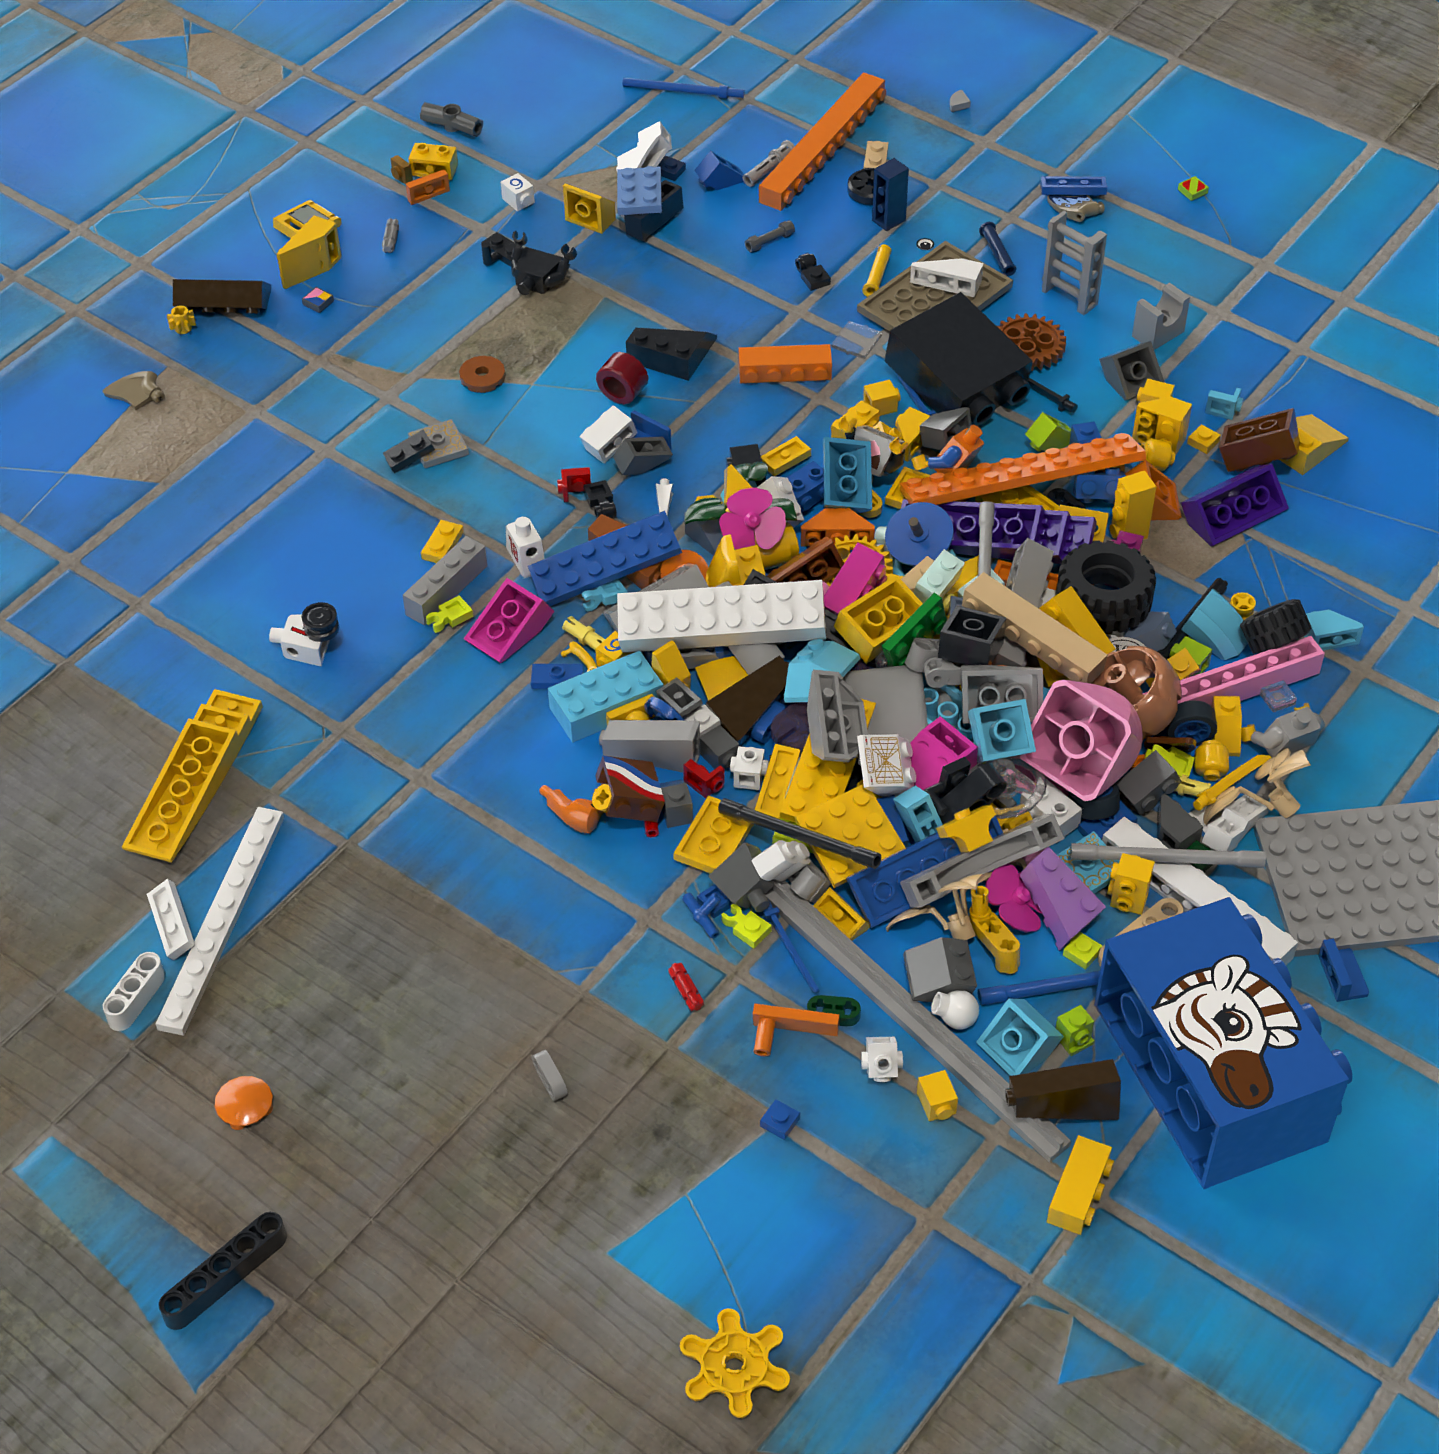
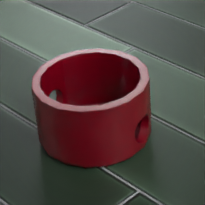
(622, 378)

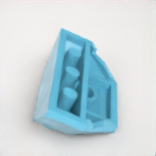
(816, 656)

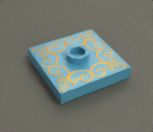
(1092, 873)

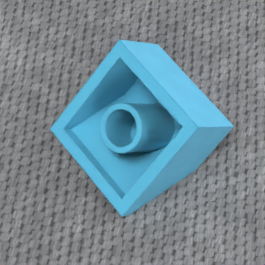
(1001, 730)
(1019, 1037)

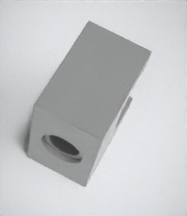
(1164, 320)

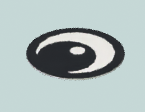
(925, 244)

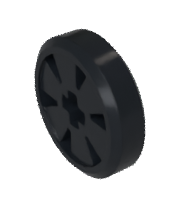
(862, 186)

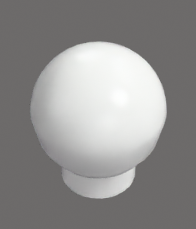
(956, 1008)

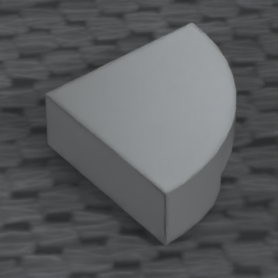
(959, 101)

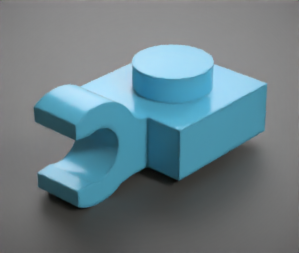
(605, 593)

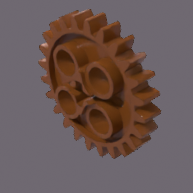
(1036, 338)

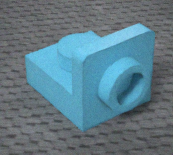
(1224, 404)

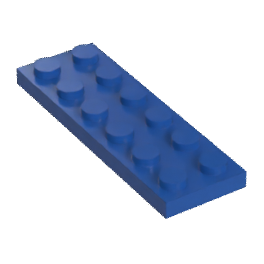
(604, 559)
(880, 889)

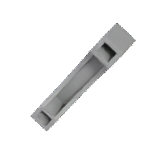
(1004, 848)

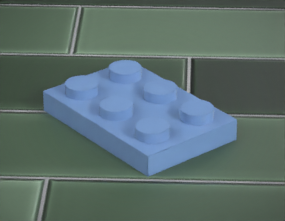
(639, 190)

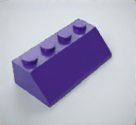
(1235, 504)

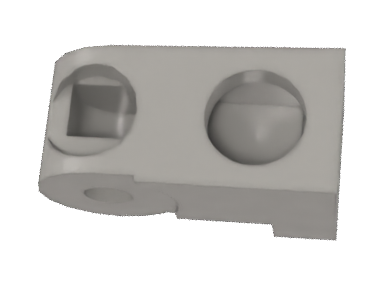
(942, 672)

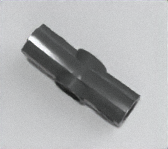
(451, 118)

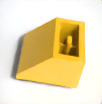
(1162, 420)

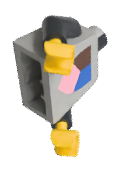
(886, 450)

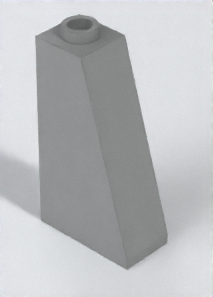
(660, 741)

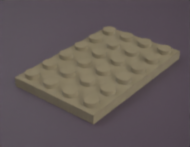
(903, 300)

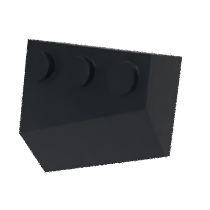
(669, 350)

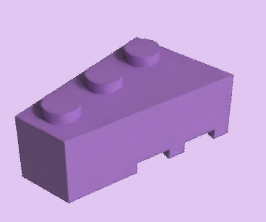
(1060, 896)

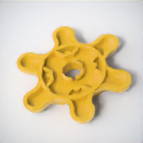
(728, 1344)

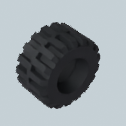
(1276, 626)

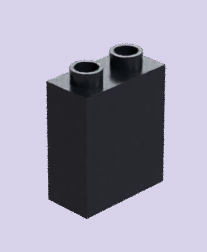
(959, 360)

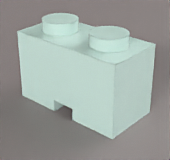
(939, 576)

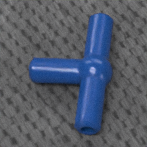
(701, 913)

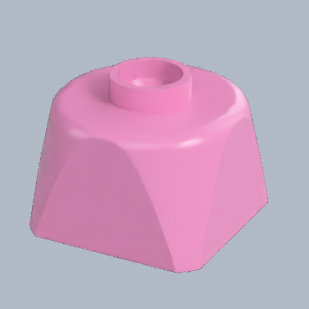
(1085, 737)

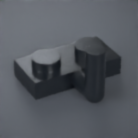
(497, 248)
(950, 777)

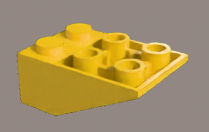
(309, 252)

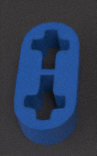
(762, 729)

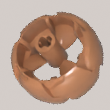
(1130, 669)

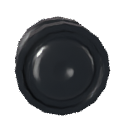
(320, 621)

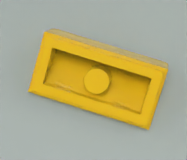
(841, 914)

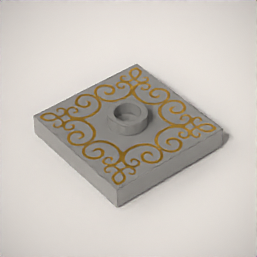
(446, 441)

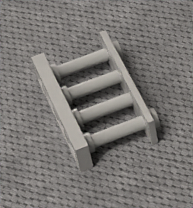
(1091, 261)

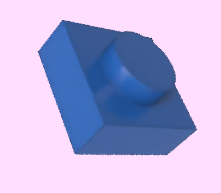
(780, 1119)

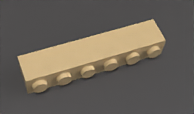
(1036, 630)

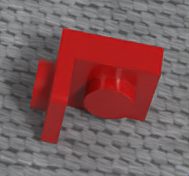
(573, 481)
(701, 780)

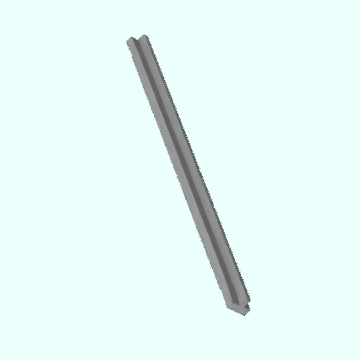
(913, 1018)

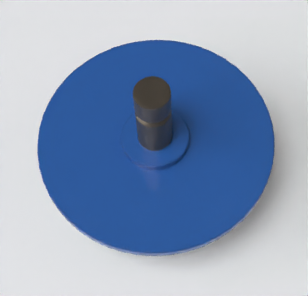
(918, 532)

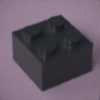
(971, 637)

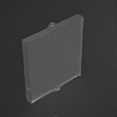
(856, 339)

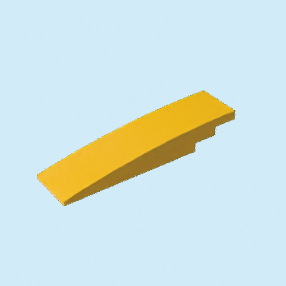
(192, 774)

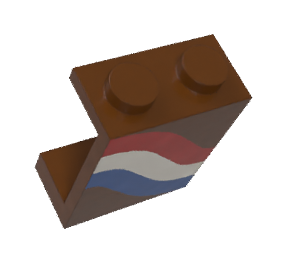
(632, 787)

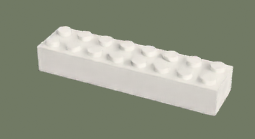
(721, 616)

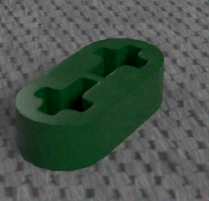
(837, 1005)

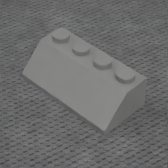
(683, 578)

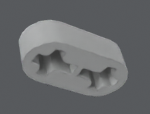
(549, 1075)

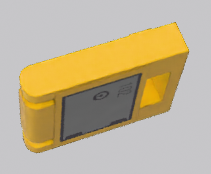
(300, 215)

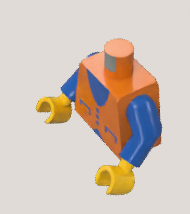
(956, 454)

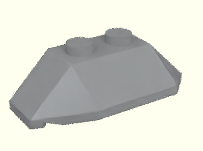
(834, 717)

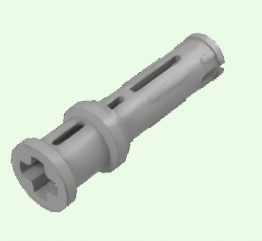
(774, 158)

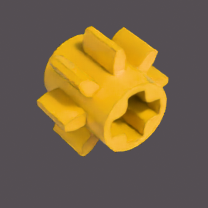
(181, 319)

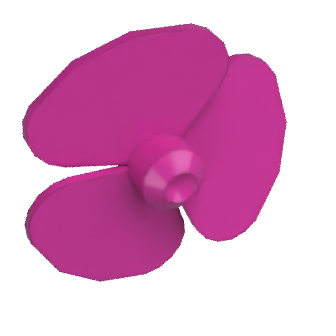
(745, 519)
(1010, 892)

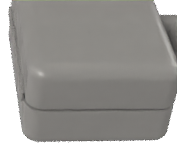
(897, 697)

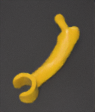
(581, 653)

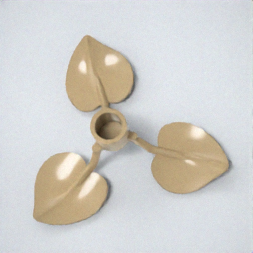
(1280, 797)
(958, 922)

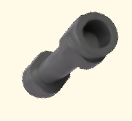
(785, 229)

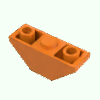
(836, 523)

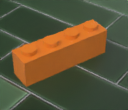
(785, 363)

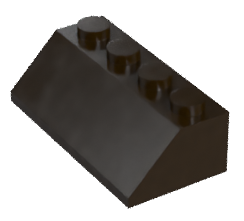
(221, 295)

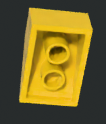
(1316, 443)

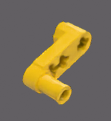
(999, 940)

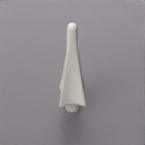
(664, 495)

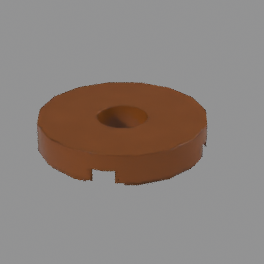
(482, 364)

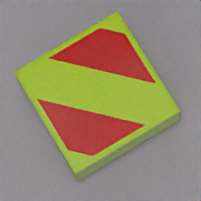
(1193, 188)

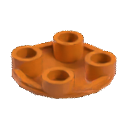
(243, 1101)

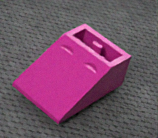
(936, 747)

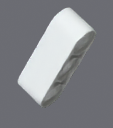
(134, 991)

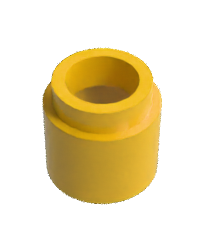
(782, 551)

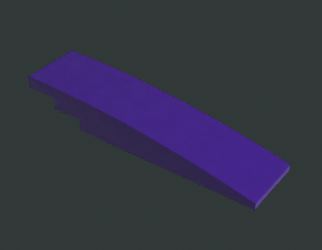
(1014, 525)

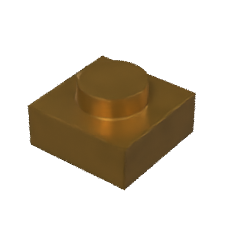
(401, 169)

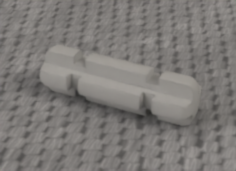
(390, 235)

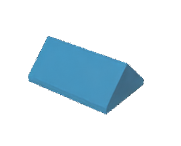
(847, 474)

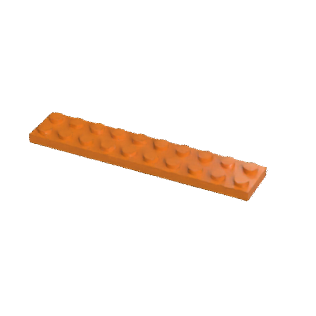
(1024, 470)

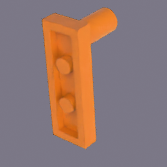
(772, 1017)

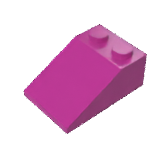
(508, 621)

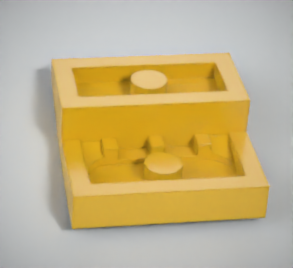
(720, 675)

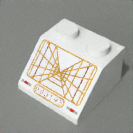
(886, 764)

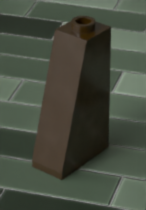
(750, 698)
(1067, 1092)

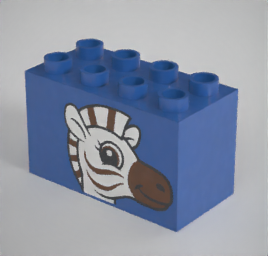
(1220, 1041)

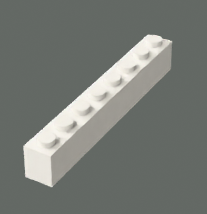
(1195, 889)

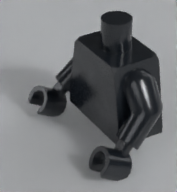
(537, 269)

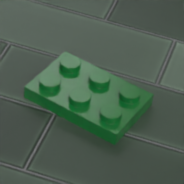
(923, 623)

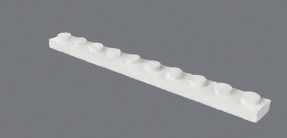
(219, 922)

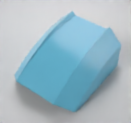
(1217, 626)

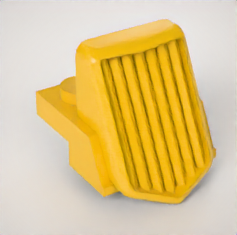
(733, 564)

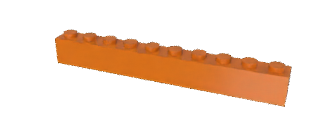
(821, 141)

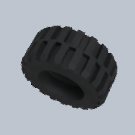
(1113, 566)

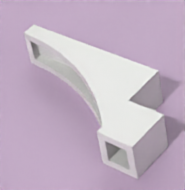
(652, 147)

